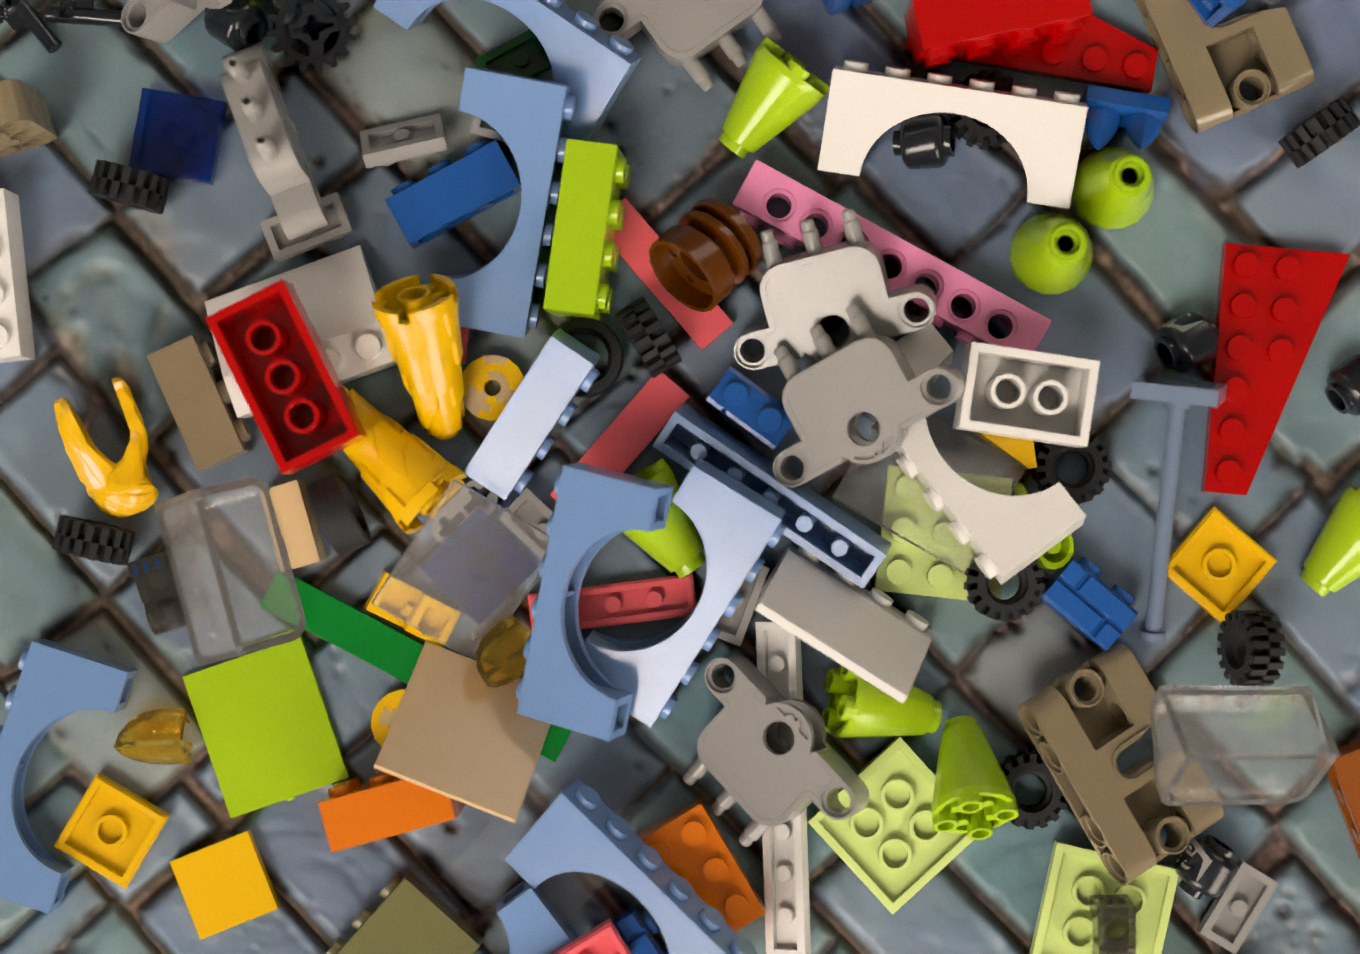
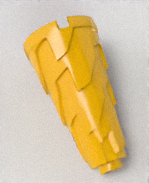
(427, 345)
(399, 466)

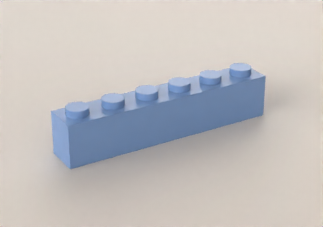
(809, 517)

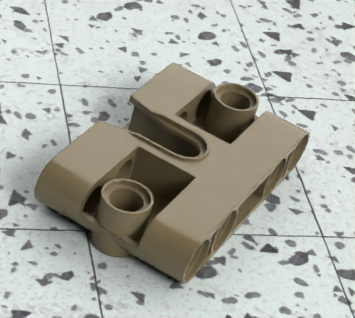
(1212, 62)
(1081, 752)

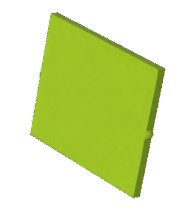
(266, 727)

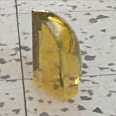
(502, 653)
(156, 737)

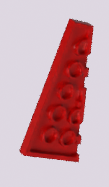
(1095, 57)
(1265, 324)

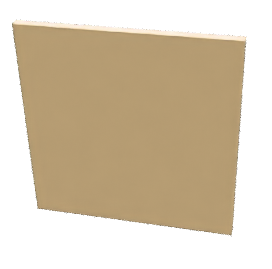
(463, 735)

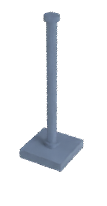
(1178, 396)

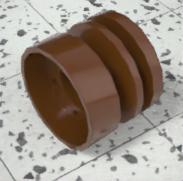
(705, 254)

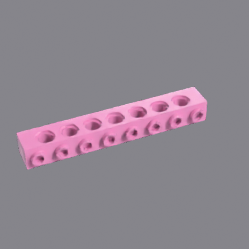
(1024, 324)

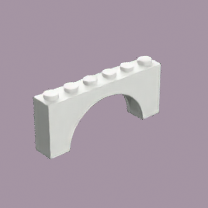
(1039, 128)
(1000, 528)

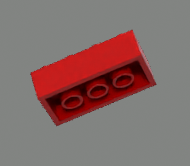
(975, 27)
(286, 377)

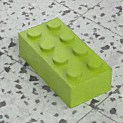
(584, 230)

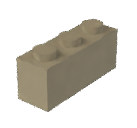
(200, 402)

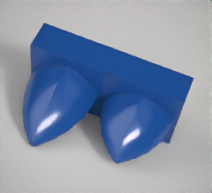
(1137, 112)

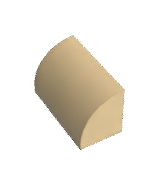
(298, 524)

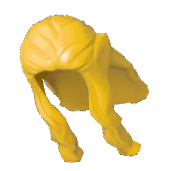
(115, 487)

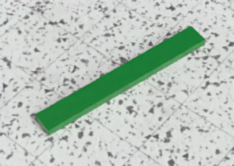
(379, 644)

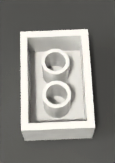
(1027, 395)

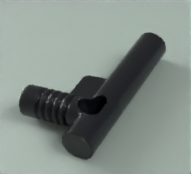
(83, 14)
(25, 15)

